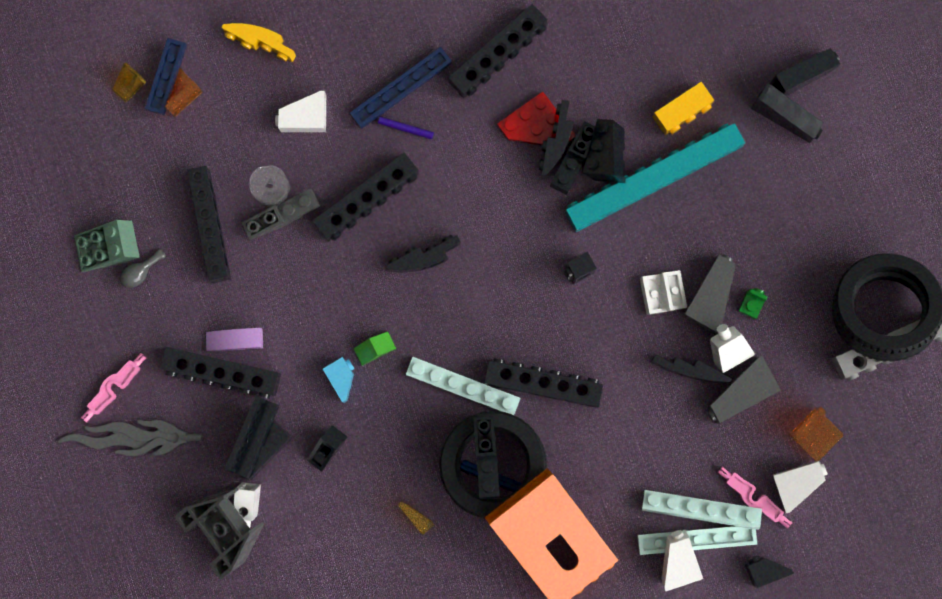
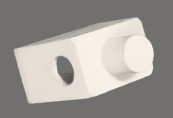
(729, 348)
(247, 497)

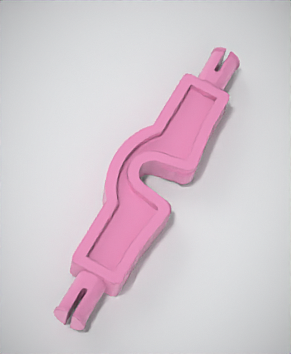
(106, 394)
(746, 491)

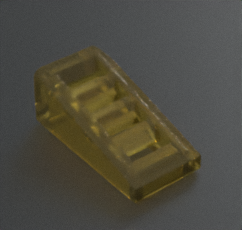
(420, 521)

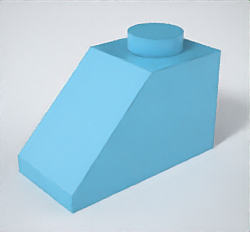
(341, 377)

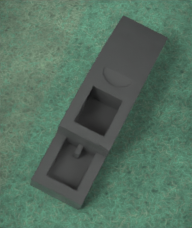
(281, 215)

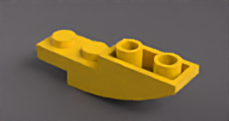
(254, 36)

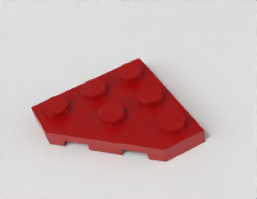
(532, 122)

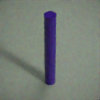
(406, 128)

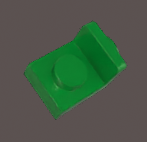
(752, 303)

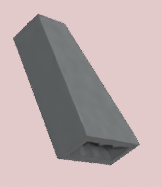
(711, 298)
(746, 390)

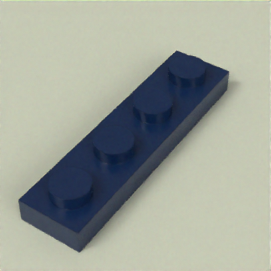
(165, 76)

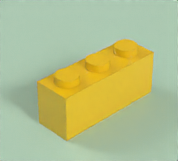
(683, 109)

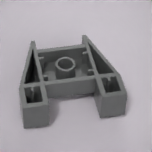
(222, 528)

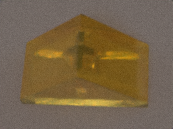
(128, 82)

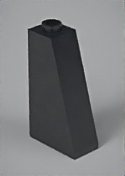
(806, 72)
(787, 113)

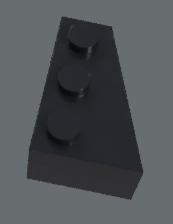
(605, 152)
(274, 443)

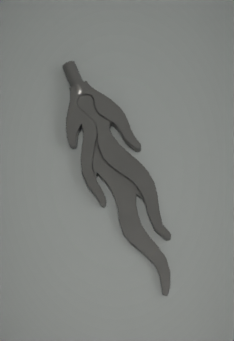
(141, 440)

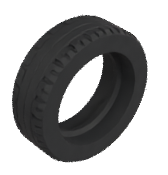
(897, 269)
(460, 437)

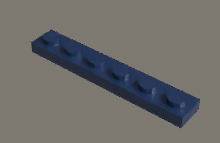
(400, 87)

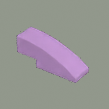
(234, 339)

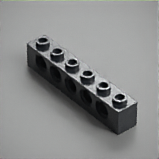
(530, 17)
(355, 198)
(209, 224)
(173, 357)
(593, 387)

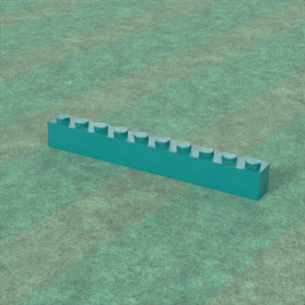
(655, 177)

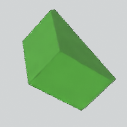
(374, 348)

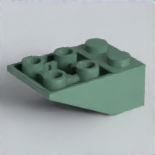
(107, 245)

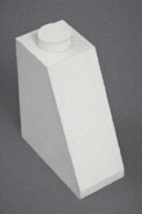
(304, 115)
(798, 483)
(680, 562)

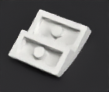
(663, 292)

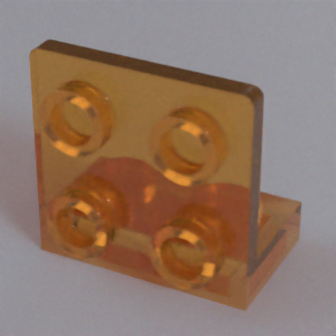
(182, 94)
(816, 434)

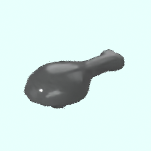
(136, 273)

